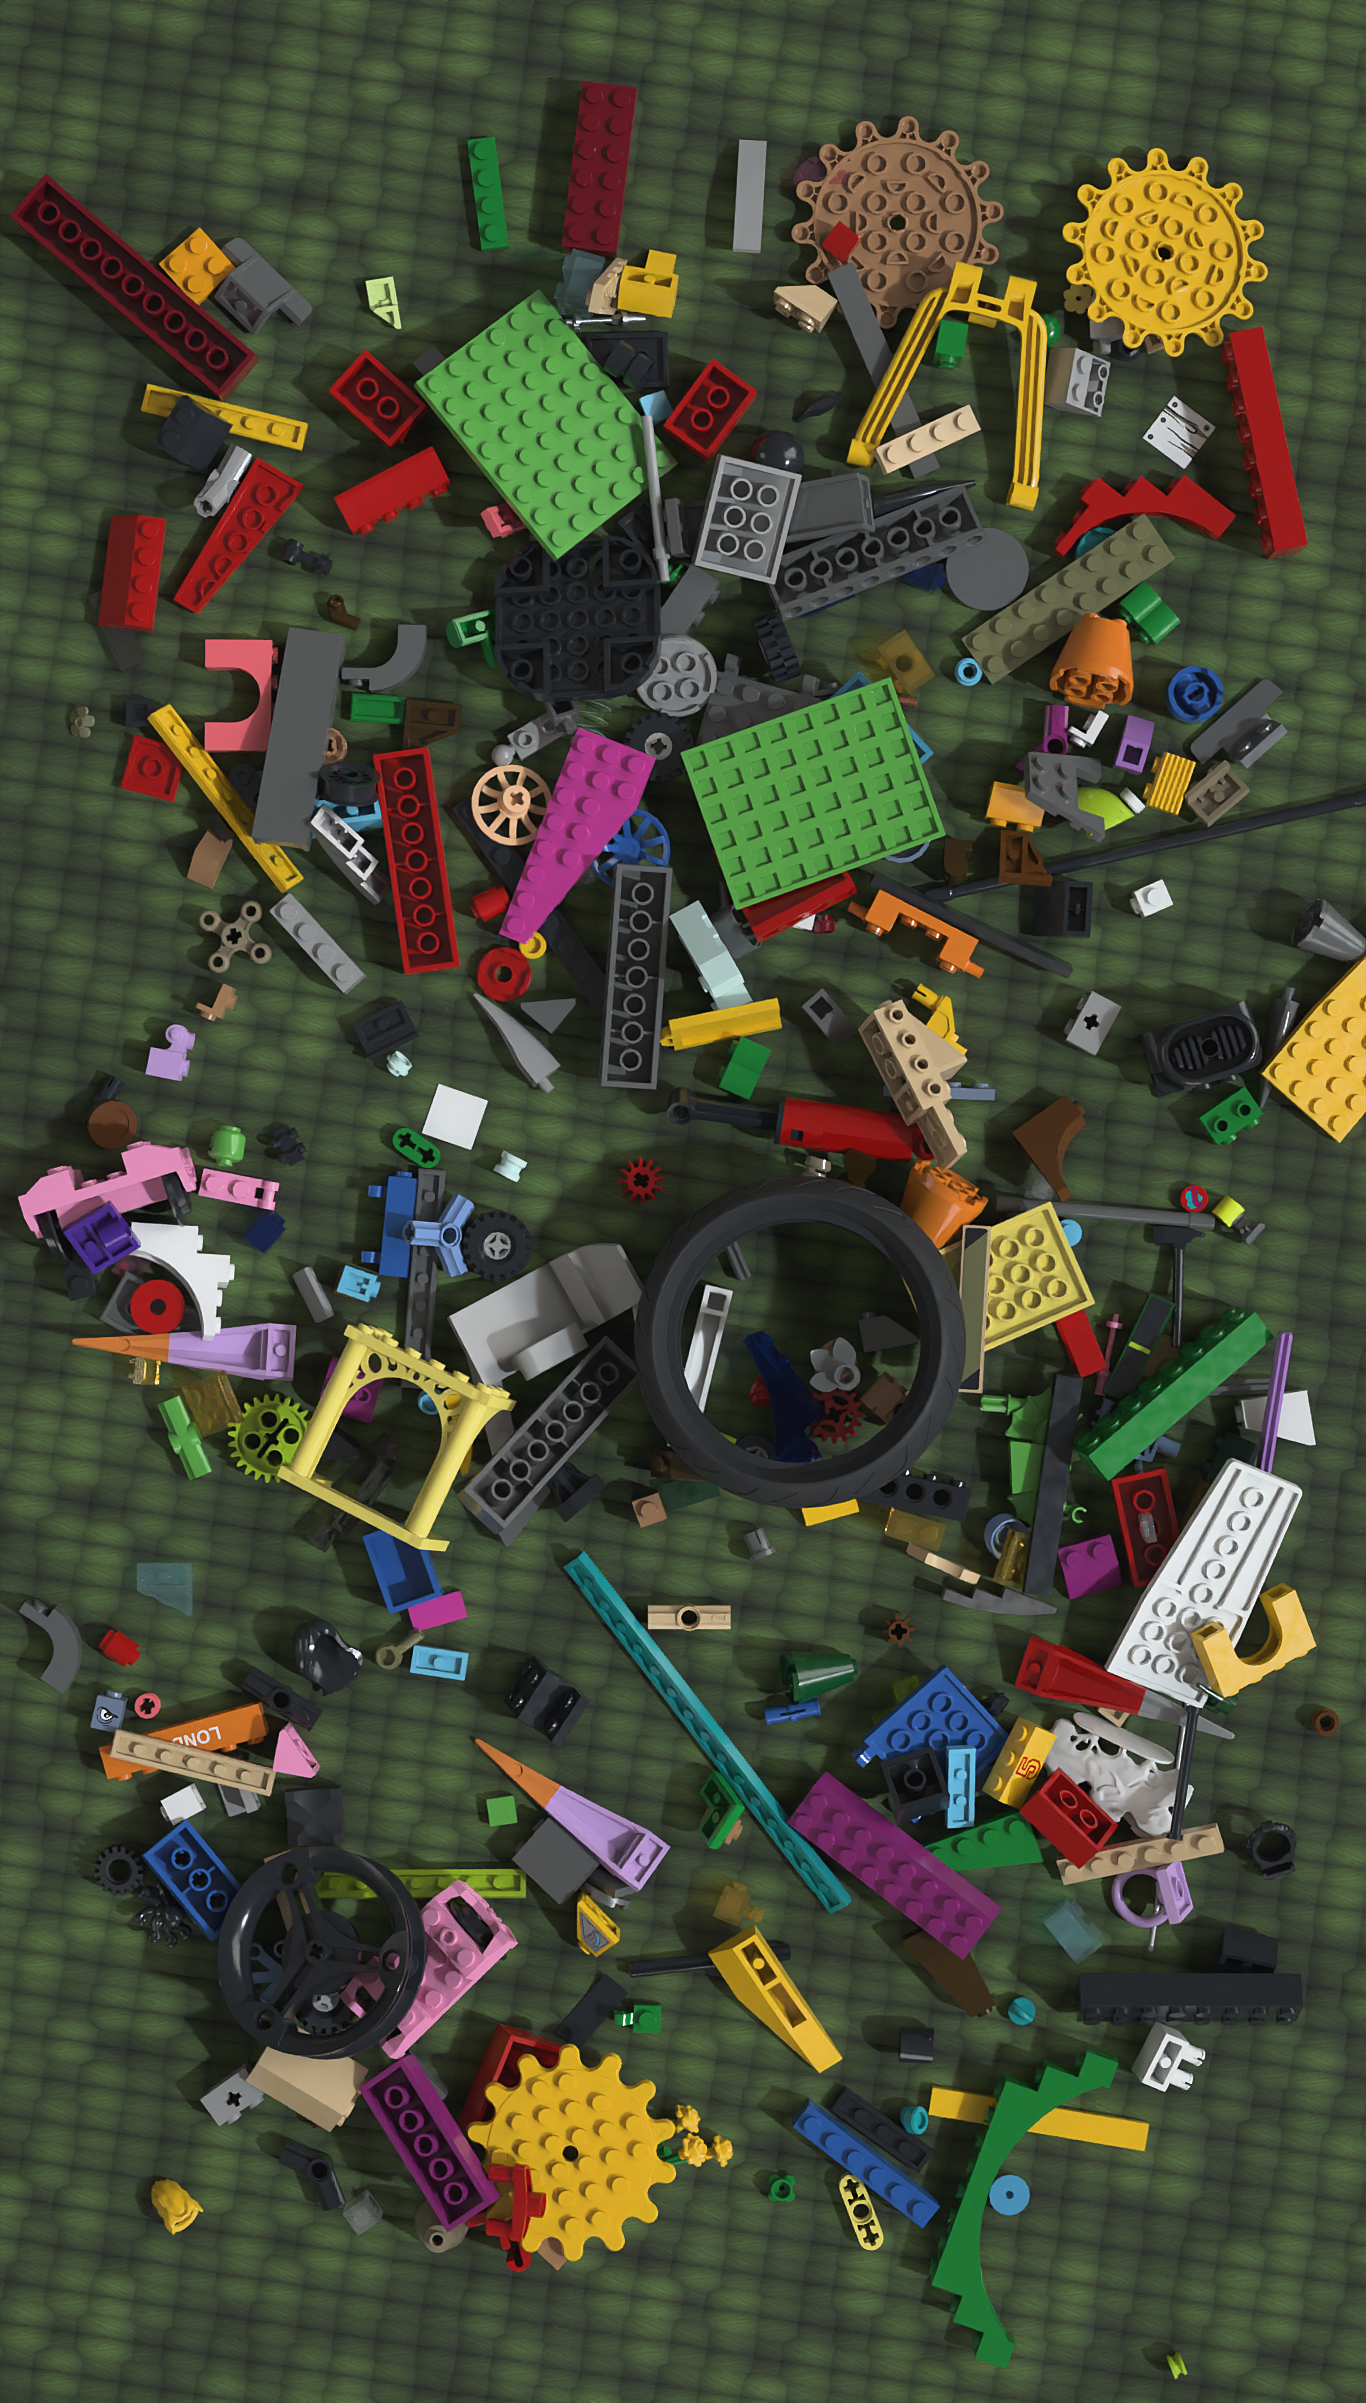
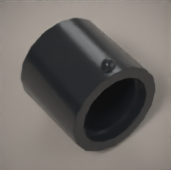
(916, 2045)

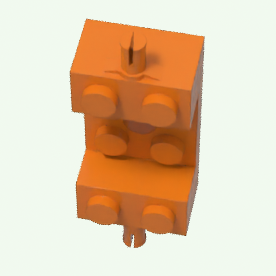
(957, 946)

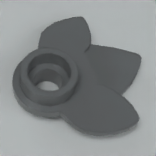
(831, 1364)

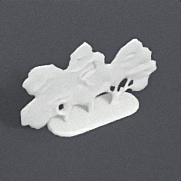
(1116, 1779)

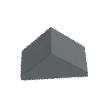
(549, 1013)

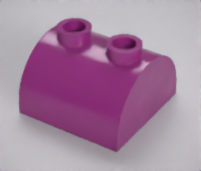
(364, 1401)

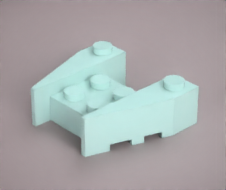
(710, 957)

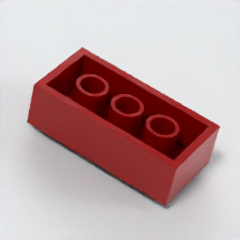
(1141, 1493)

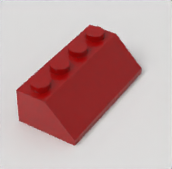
(393, 491)
(132, 572)

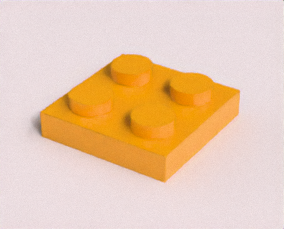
(197, 266)

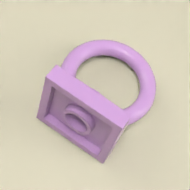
(1171, 1892)

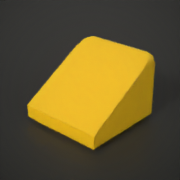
(660, 261)

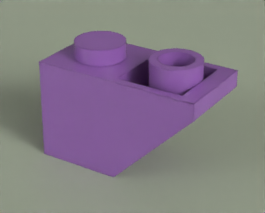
(1134, 745)

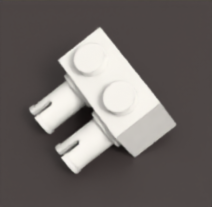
(1161, 2056)

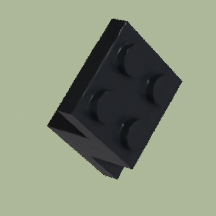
(546, 1700)

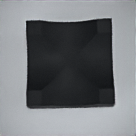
(315, 1815)

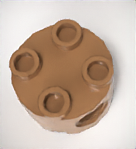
(885, 1397)

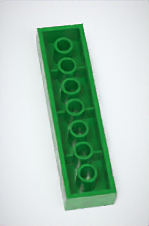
(1172, 1392)

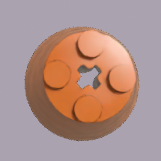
(1095, 664)
(940, 1202)

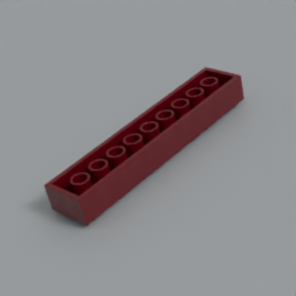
(134, 288)

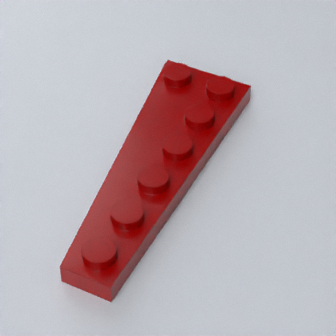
(248, 518)

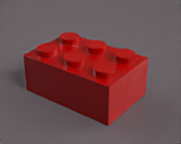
(378, 400)
(710, 410)
(1068, 1818)

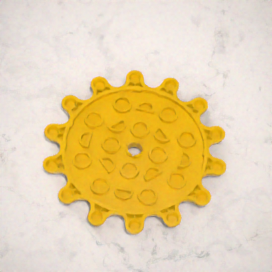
(1174, 213)
(612, 2139)

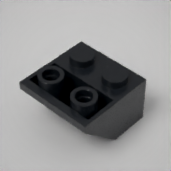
(1063, 910)

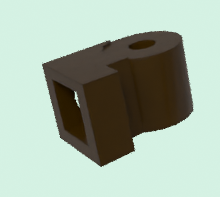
(955, 859)

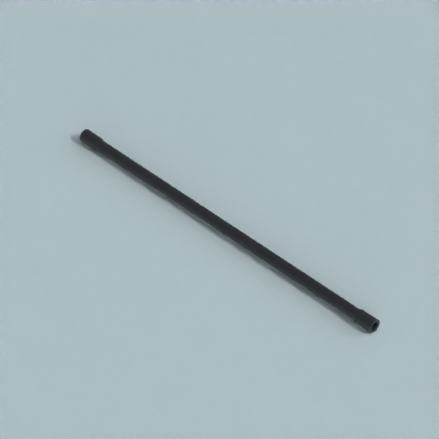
(1357, 799)

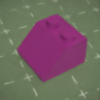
(1089, 1565)

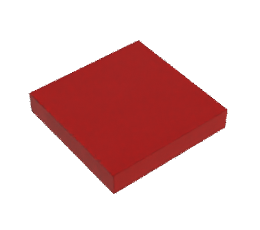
(152, 769)

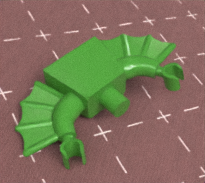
(1025, 1455)

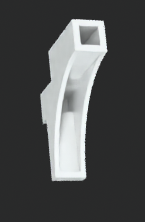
(200, 1274)

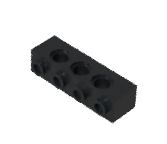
(954, 1508)

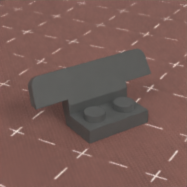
(257, 289)
(1244, 729)

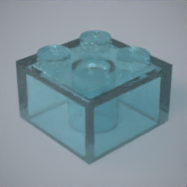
(579, 275)

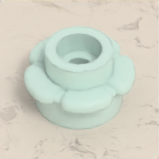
(398, 1064)

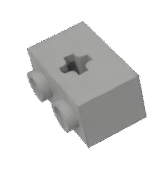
(1091, 1039)
(218, 2099)

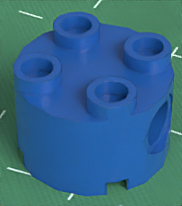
(1193, 695)

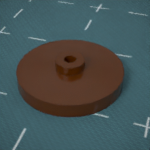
(112, 1124)

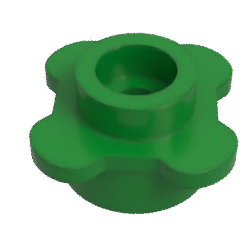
(675, 574)
(781, 2195)

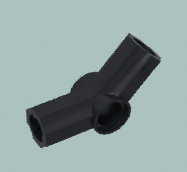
(325, 2184)

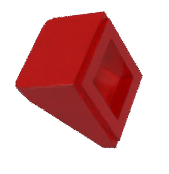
(841, 242)

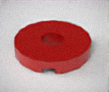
(504, 990)
(154, 1322)

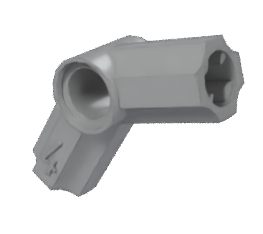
(223, 482)

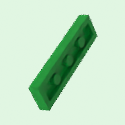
(488, 194)

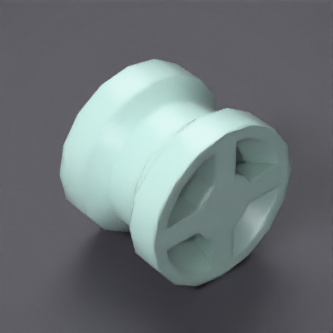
(510, 1166)

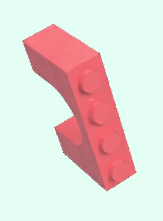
(258, 660)

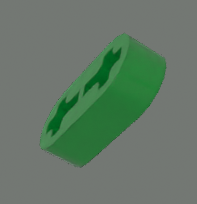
(420, 1142)

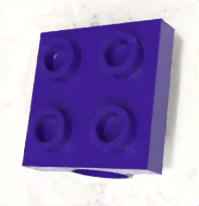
(102, 1237)

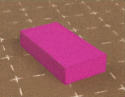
(438, 1611)

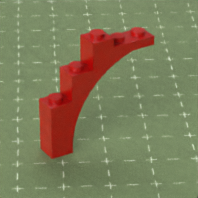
(1184, 503)

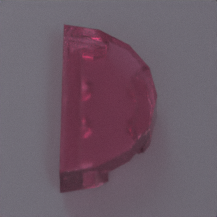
(816, 171)

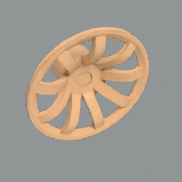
(511, 802)

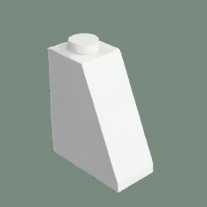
(1294, 1420)

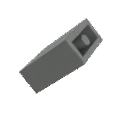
(555, 1860)

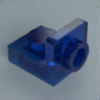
(927, 577)

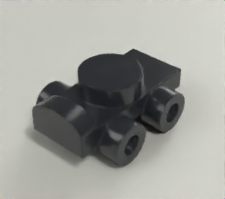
(291, 1150)

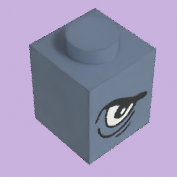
(109, 1710)

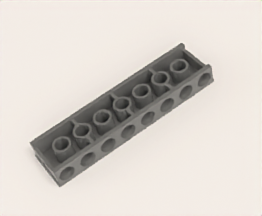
(860, 561)
(299, 738)

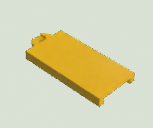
(722, 1024)

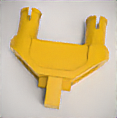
(942, 1015)

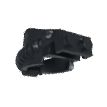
(1275, 1863)

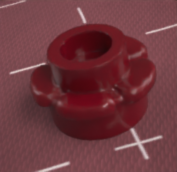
(824, 924)

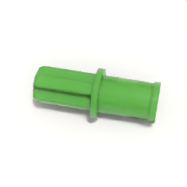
(1001, 1404)

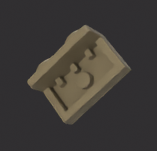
(1215, 793)

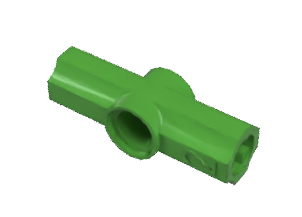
(185, 1437)

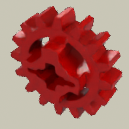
(850, 1407)

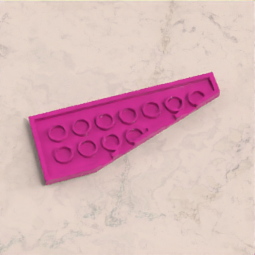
(588, 807)

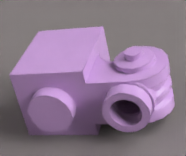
(172, 1061)

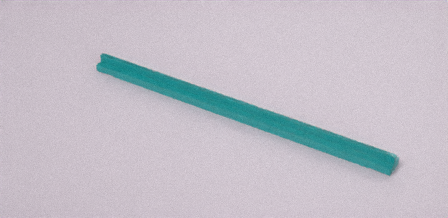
(707, 1732)

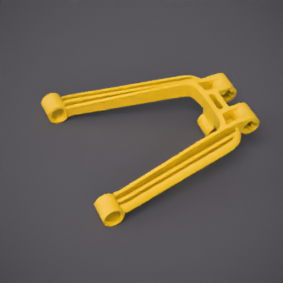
(985, 311)

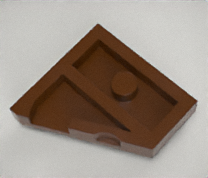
(1020, 860)

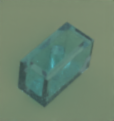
(1072, 1930)

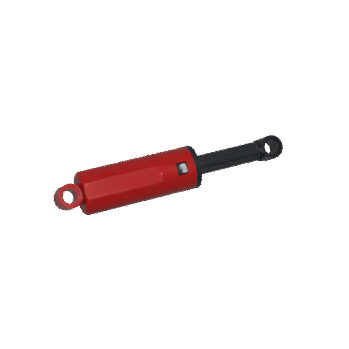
(811, 1125)

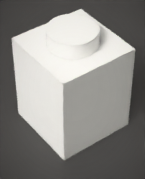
(182, 1804)

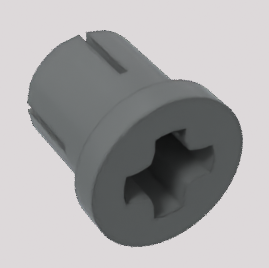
(758, 1545)

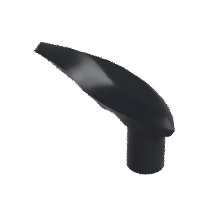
(820, 406)

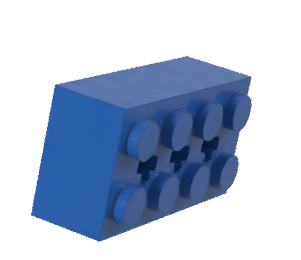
(179, 1879)

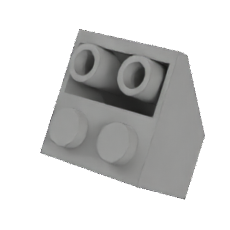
(1075, 381)

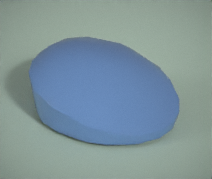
(997, 1531)

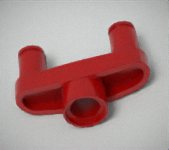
(525, 2201)

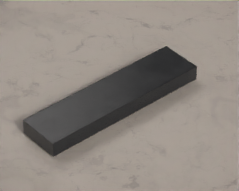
(881, 2129)

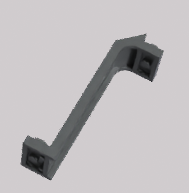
(820, 510)

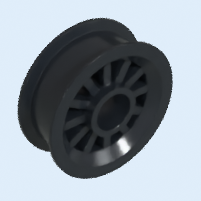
(349, 784)

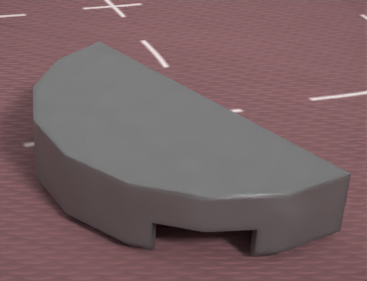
(601, 1897)

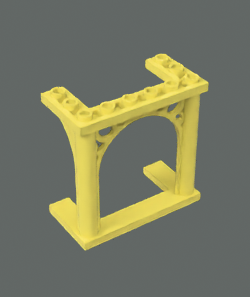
(475, 1410)

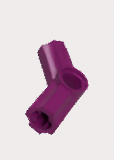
(1054, 729)

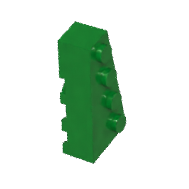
(992, 1842)

